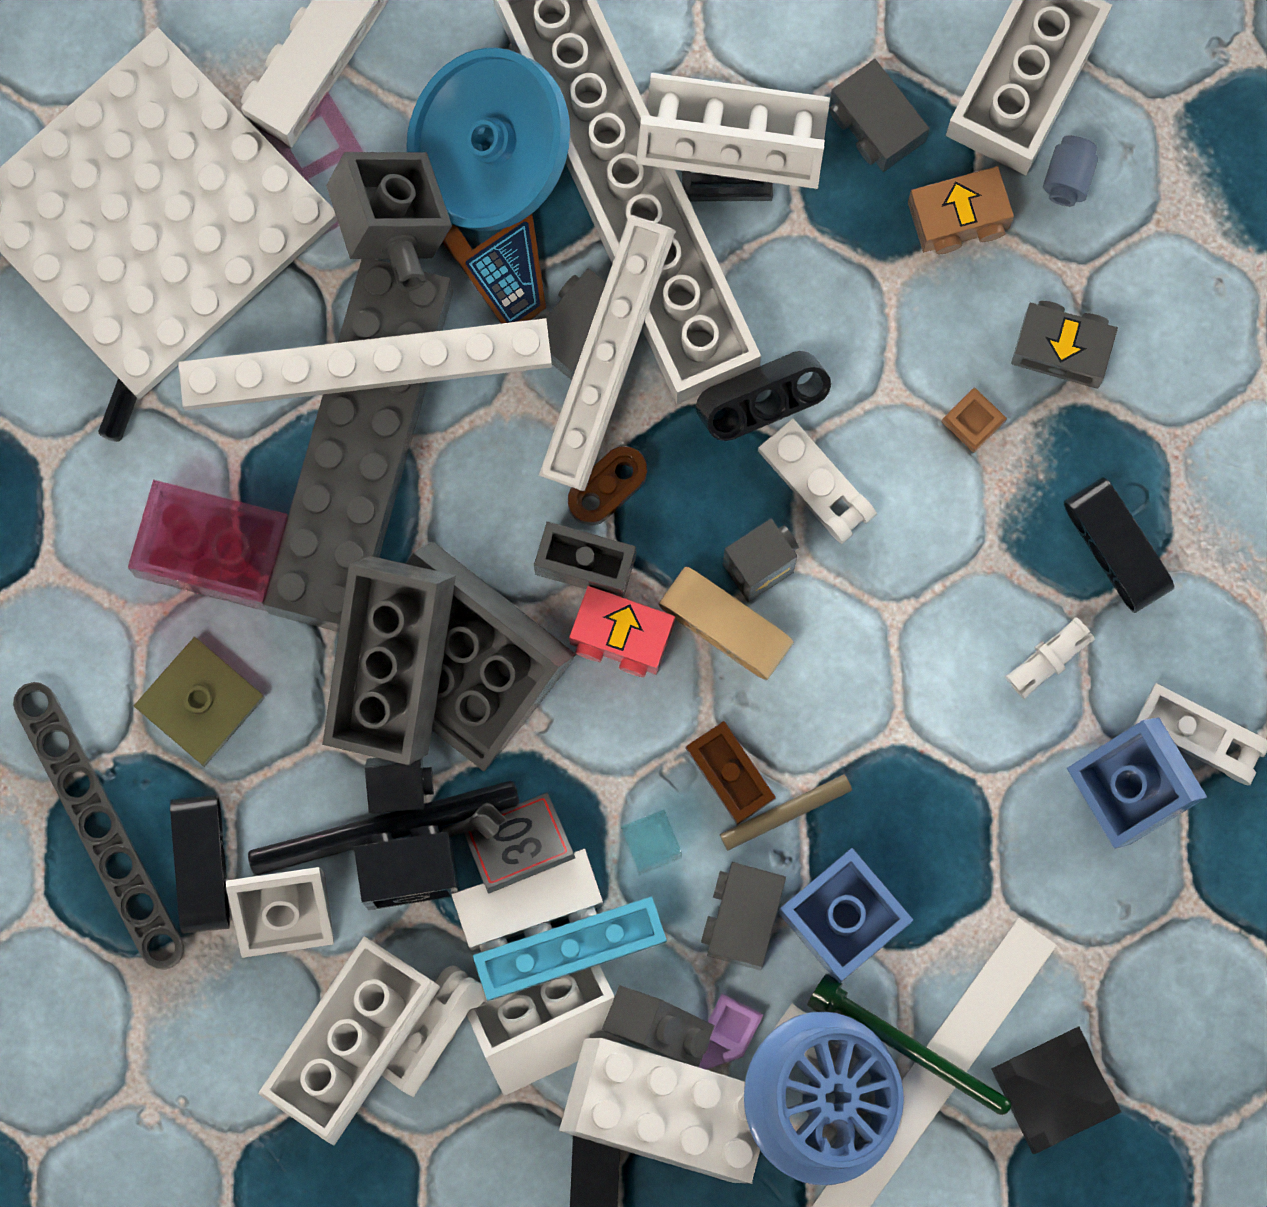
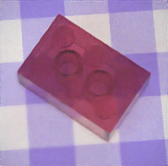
(207, 544)

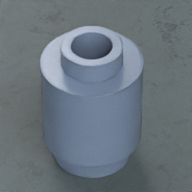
(1071, 171)

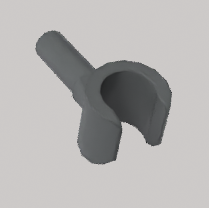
(485, 820)

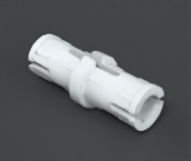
(1050, 658)

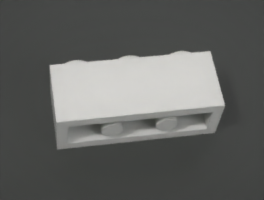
(528, 904)

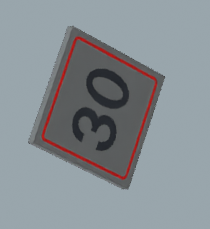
(523, 846)

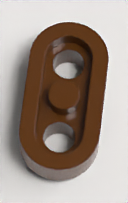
(607, 487)

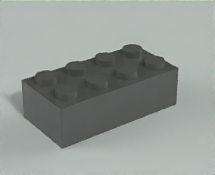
(388, 660)

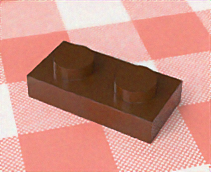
(730, 773)

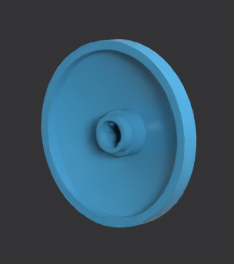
(492, 136)

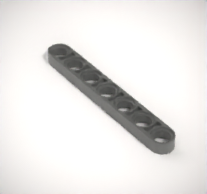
(81, 809)

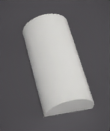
(349, 1040)

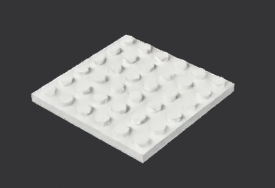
(152, 213)

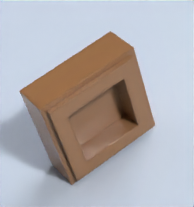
(974, 420)

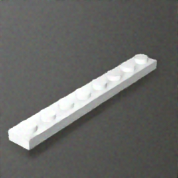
(364, 364)

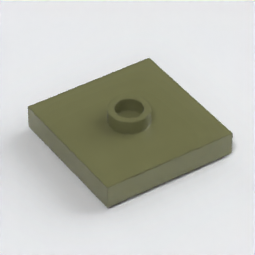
(199, 701)

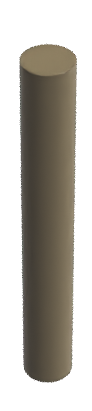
(785, 812)

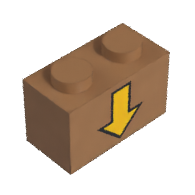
(961, 211)

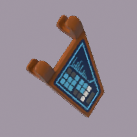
(503, 270)

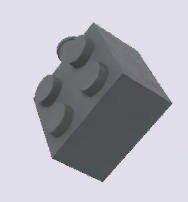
(390, 210)

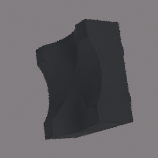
(1056, 1090)

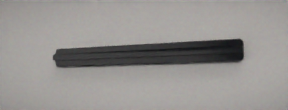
(397, 823)

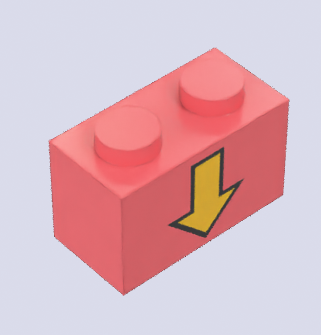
(621, 632)

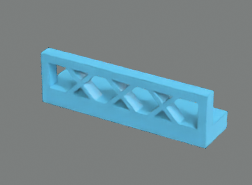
(569, 948)

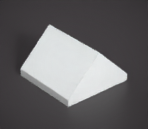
(281, 912)

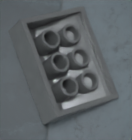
(492, 664)

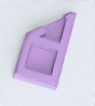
(732, 1032)

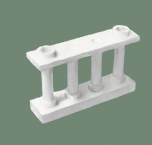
(733, 131)

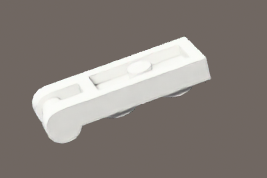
(815, 480)
(1205, 734)
(434, 1029)

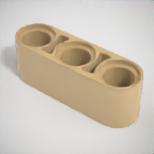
(726, 623)

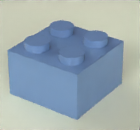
(1136, 782)
(845, 916)

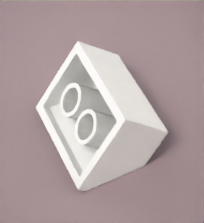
(542, 1027)

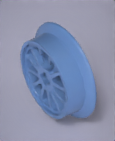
(805, 1152)

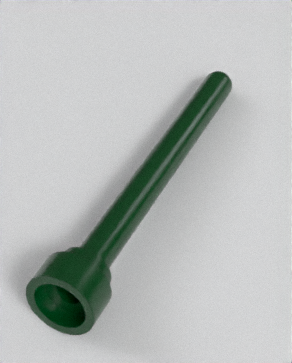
(832, 998)

